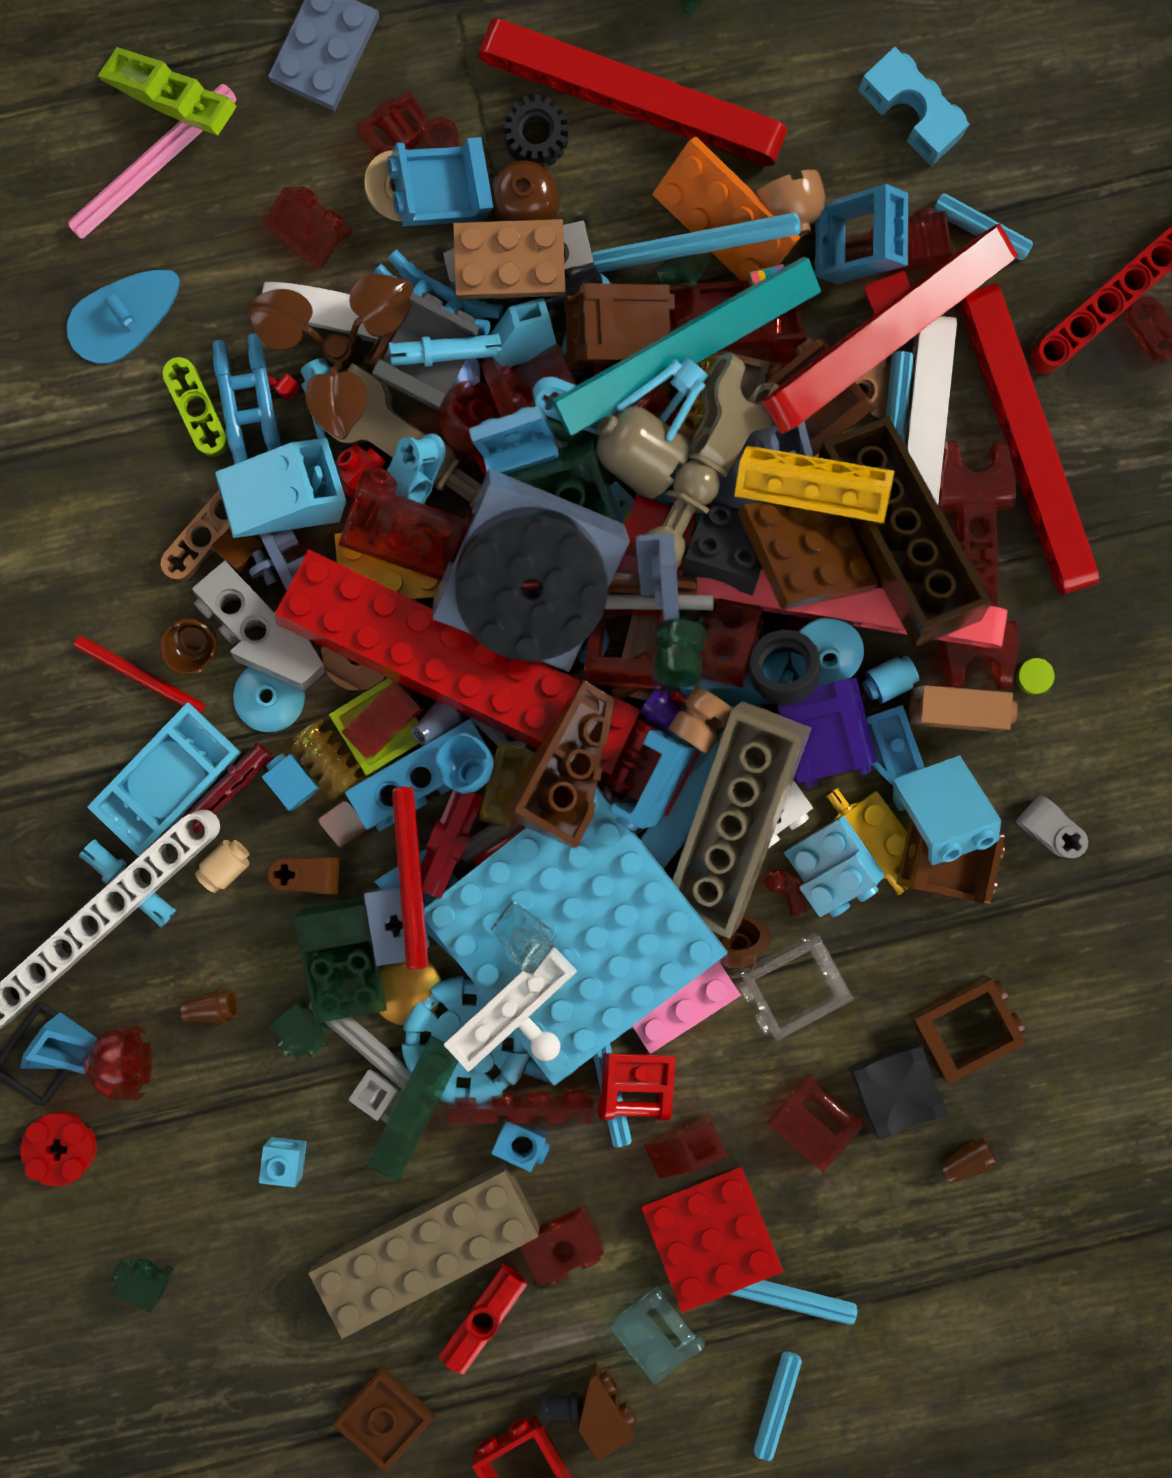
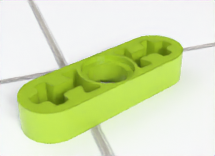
(193, 379)

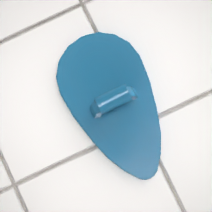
(121, 315)

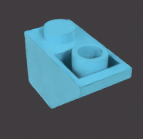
(524, 332)

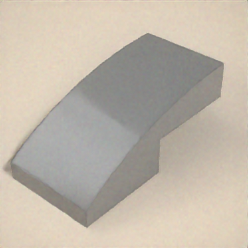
(376, 1096)

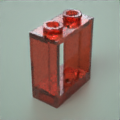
(615, 670)

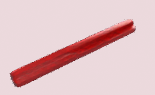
(410, 878)

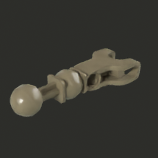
(386, 428)
(715, 445)

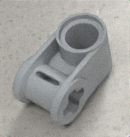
(1048, 824)

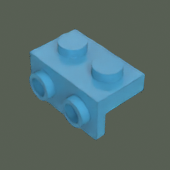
(515, 440)

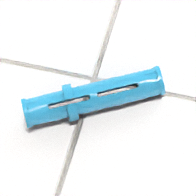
(443, 350)
(110, 868)

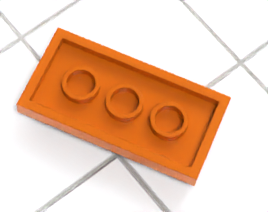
(710, 196)

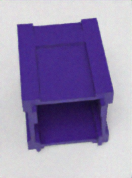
(839, 731)

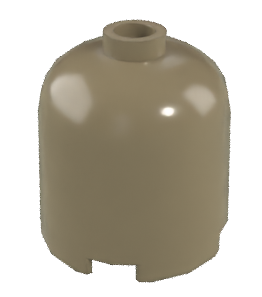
(637, 452)

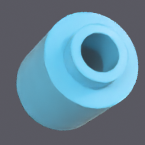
(890, 679)

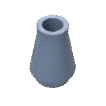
(436, 722)

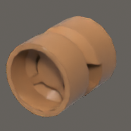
(701, 719)

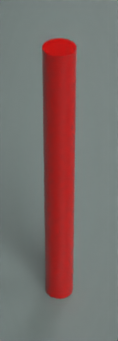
(136, 674)

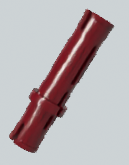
(237, 777)

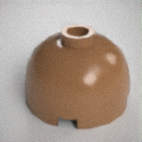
(799, 196)

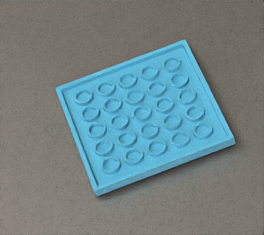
(612, 920)

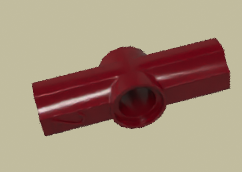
(448, 841)

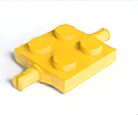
(877, 830)

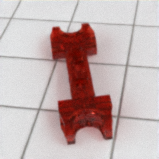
(976, 499)

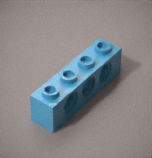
(367, 795)

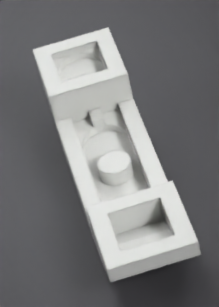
(329, 307)

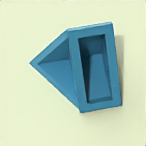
(59, 1046)

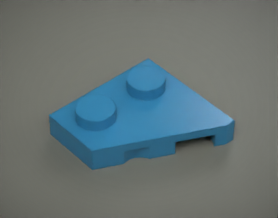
(894, 744)

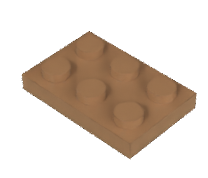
(509, 259)

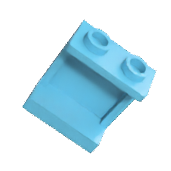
(948, 809)

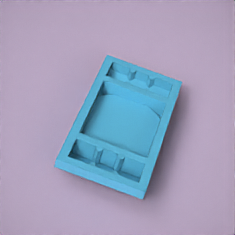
(164, 779)

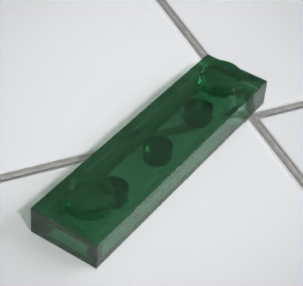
(413, 1110)

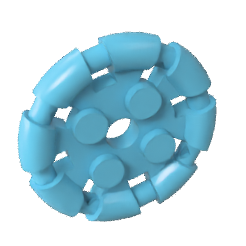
(420, 1019)

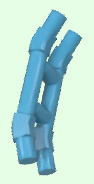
(426, 284)
(228, 384)

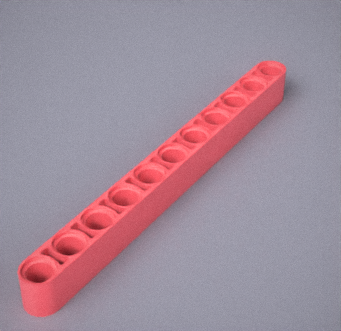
(862, 610)

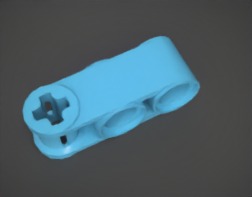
(417, 466)

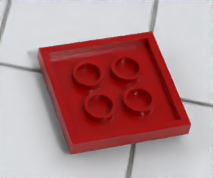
(711, 1239)

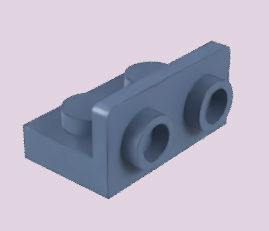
(659, 571)

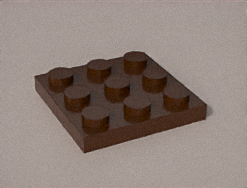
(806, 553)

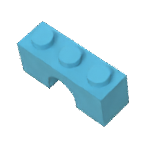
(897, 82)

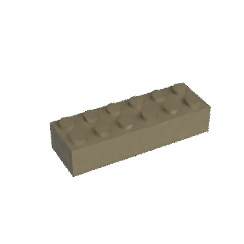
(739, 814)
(424, 1250)

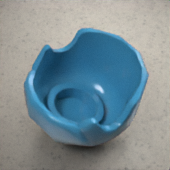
(464, 763)

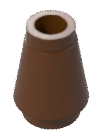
(212, 1007)
(968, 1161)

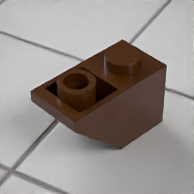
(602, 1417)

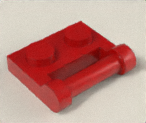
(637, 1074)

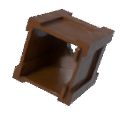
(614, 322)

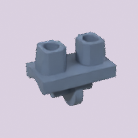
(276, 544)

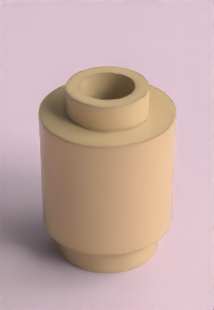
(222, 865)

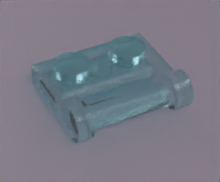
(648, 1343)

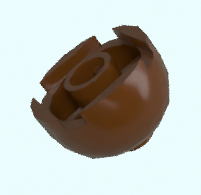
(524, 193)

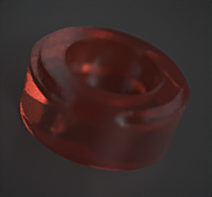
(440, 133)

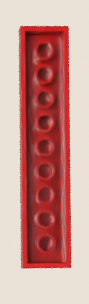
(434, 658)

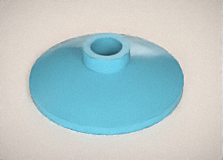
(834, 637)
(270, 716)

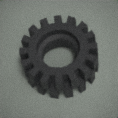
(542, 111)

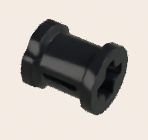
(559, 1409)

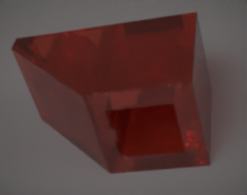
(686, 1148)

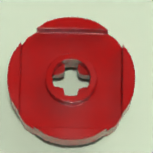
(43, 1164)

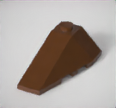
(561, 777)

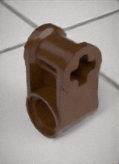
(312, 875)

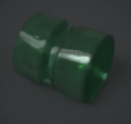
(677, 655)

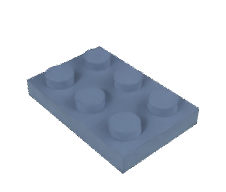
(324, 49)

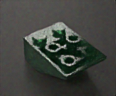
(339, 960)

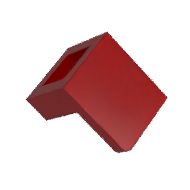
(885, 290)

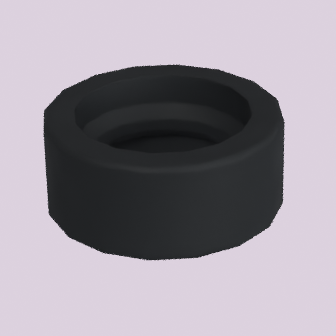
(778, 642)

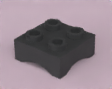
(723, 550)
(898, 1090)

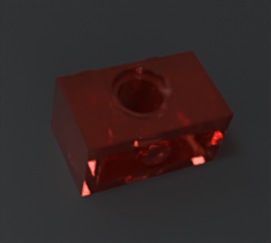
(574, 1228)

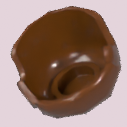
(188, 646)

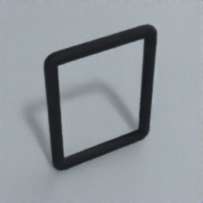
(14, 1083)

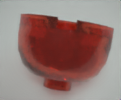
(464, 410)
(120, 1063)

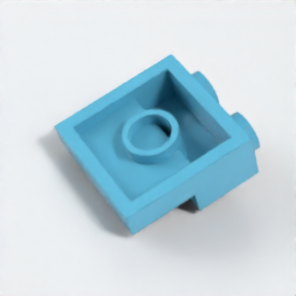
(834, 868)

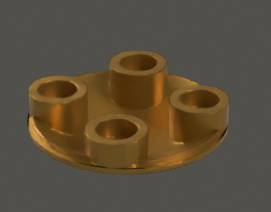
(406, 988)

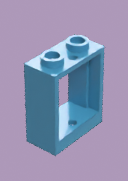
(889, 234)

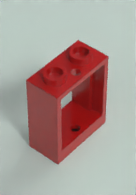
(517, 1434)

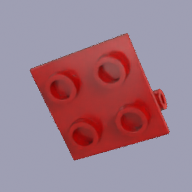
(638, 764)

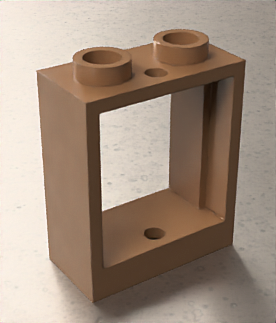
(961, 708)

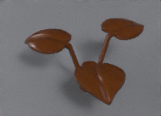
(339, 398)

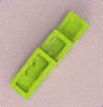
(167, 91)

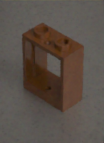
(923, 1018)

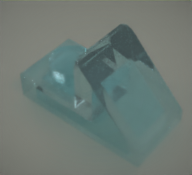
(524, 937)

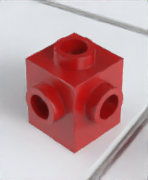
(351, 465)

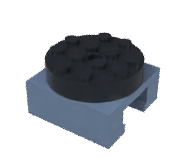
(522, 537)

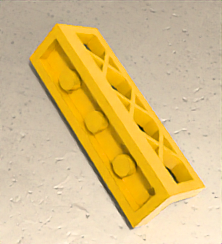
(814, 483)

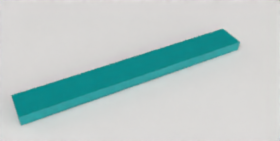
(693, 340)

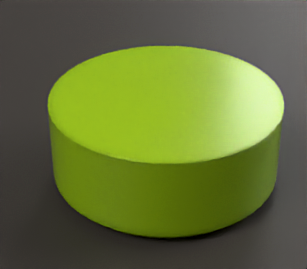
(1035, 676)

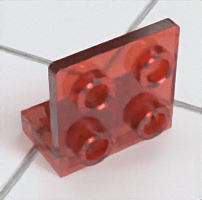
(515, 388)

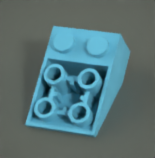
(282, 489)

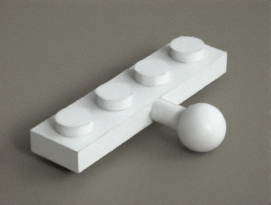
(512, 1010)

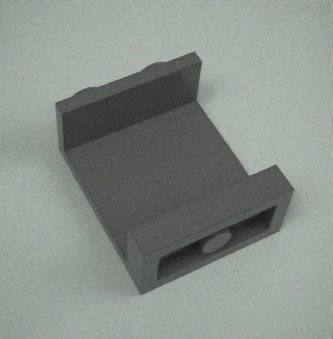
(430, 320)

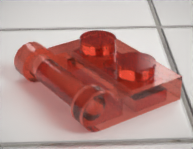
(807, 1132)

